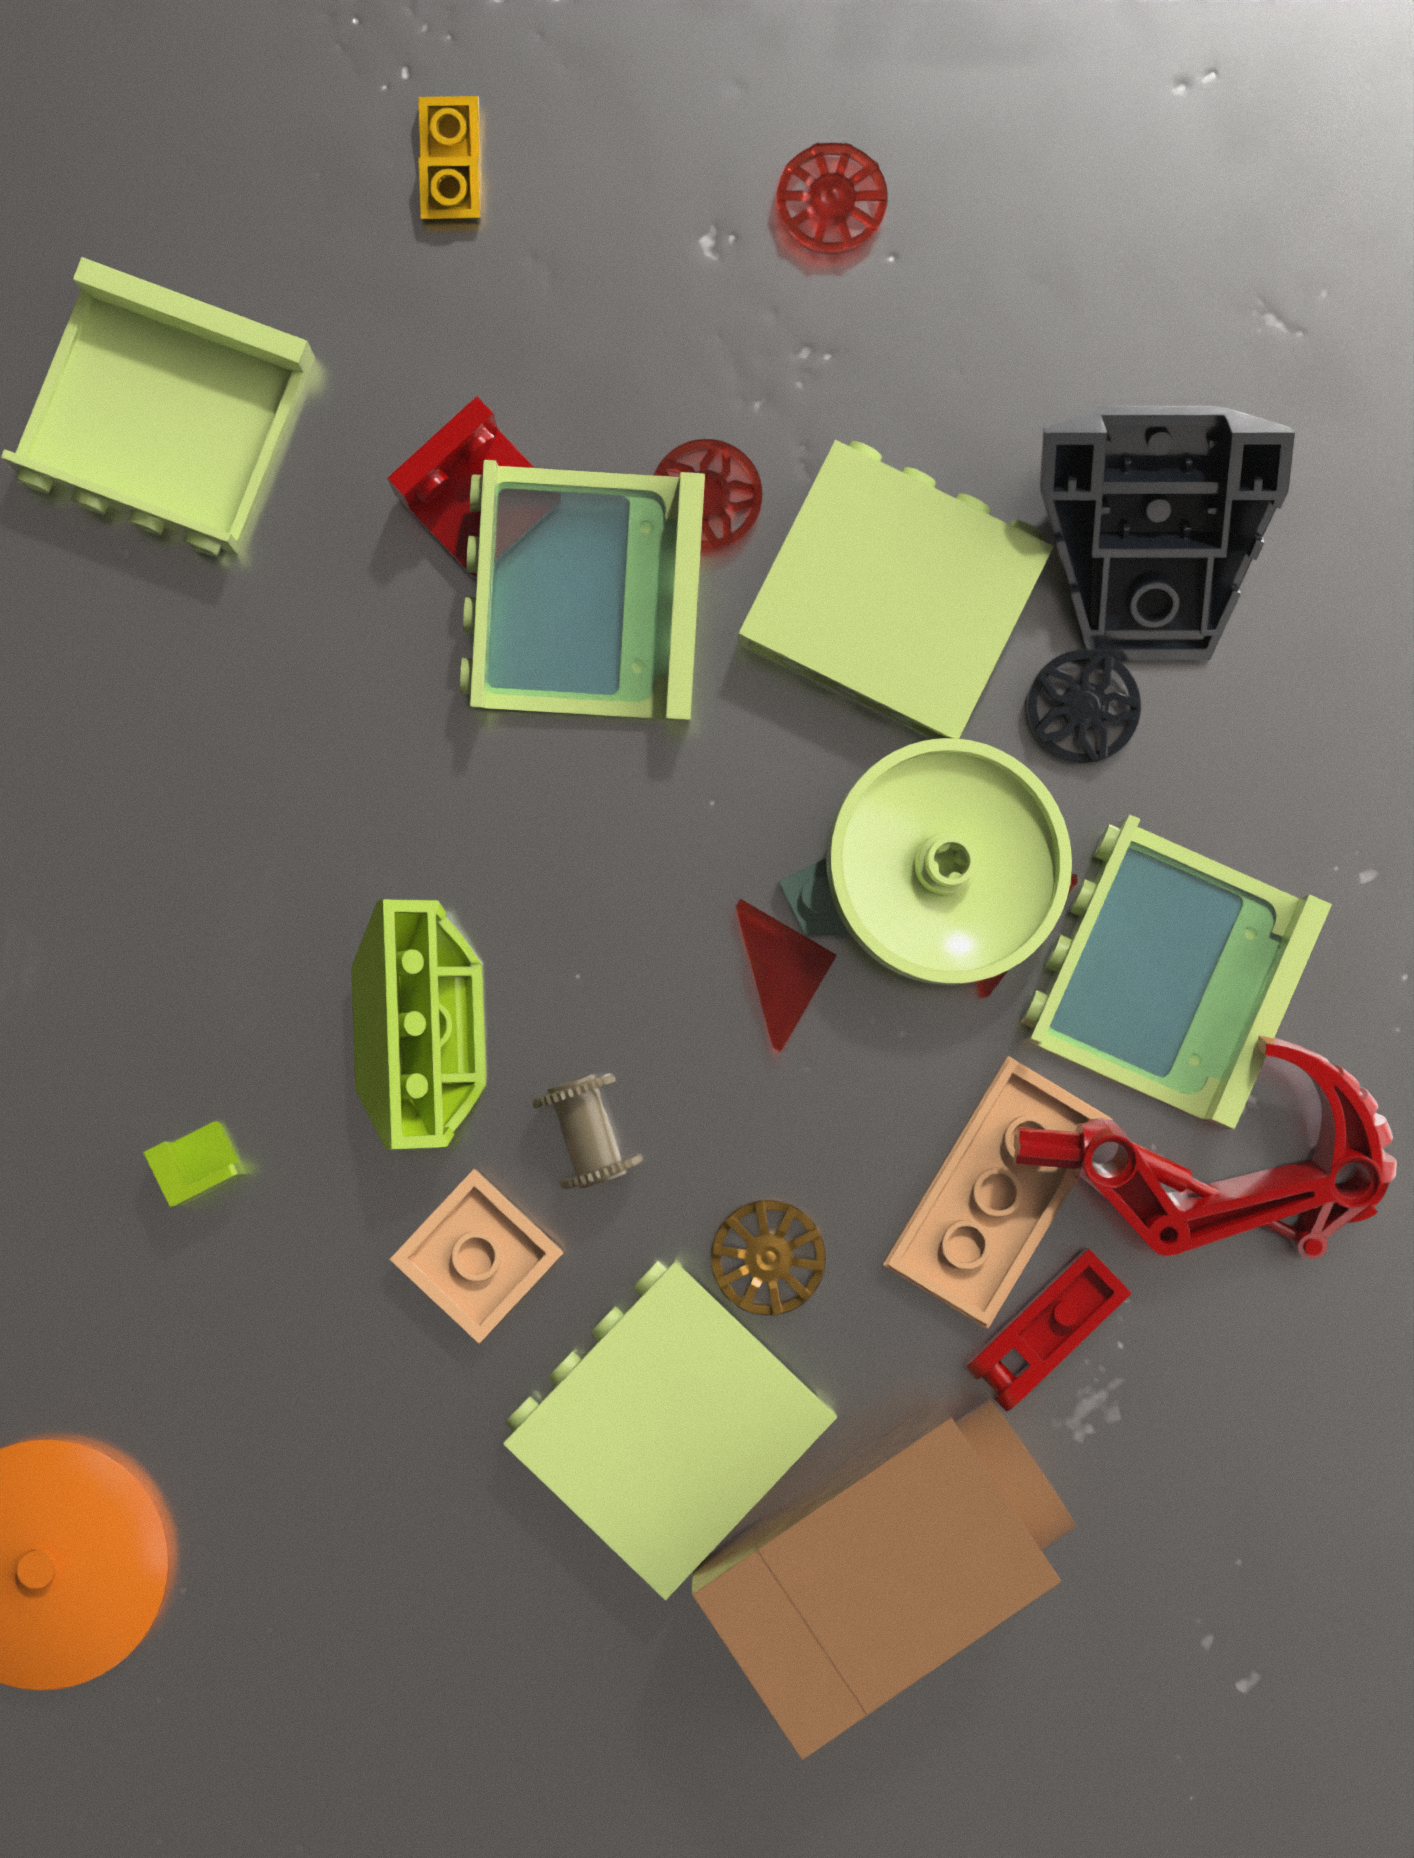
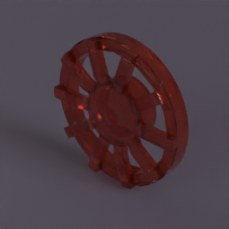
(832, 198)

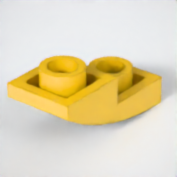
(449, 157)

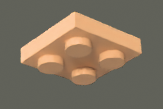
(476, 1255)

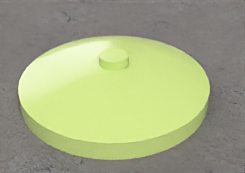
(949, 861)

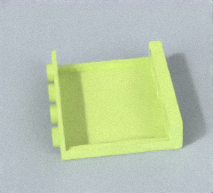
(162, 409)
(895, 591)
(667, 1427)

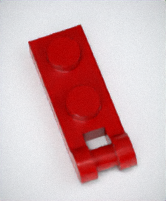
(1049, 1327)

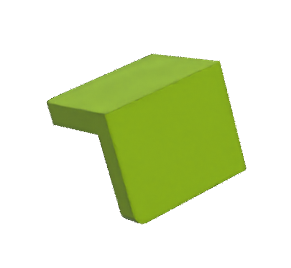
(194, 1164)

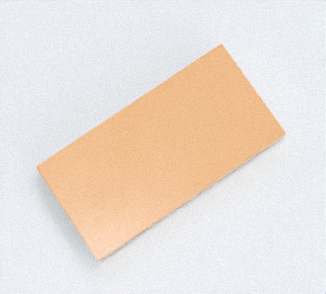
(981, 1207)

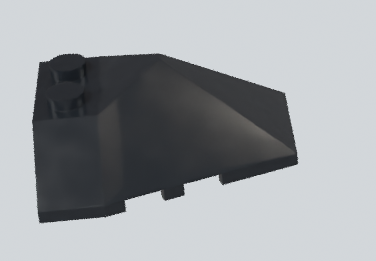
(1161, 520)

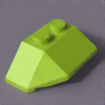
(417, 1024)

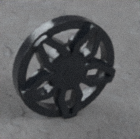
(1084, 706)

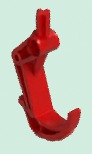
(1232, 1206)

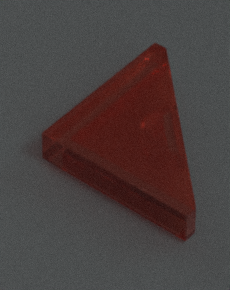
(784, 969)

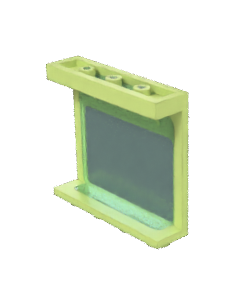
(583, 592)
(1173, 974)

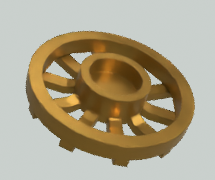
(768, 1257)

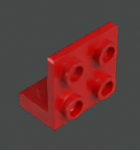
(439, 475)

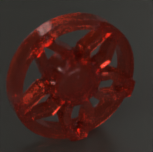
(718, 490)

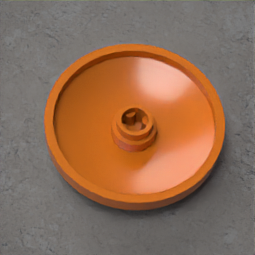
(77, 1562)

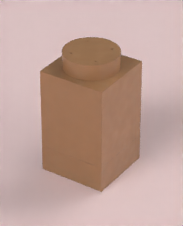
(883, 1569)

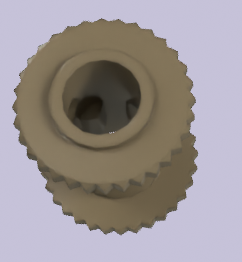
(587, 1131)

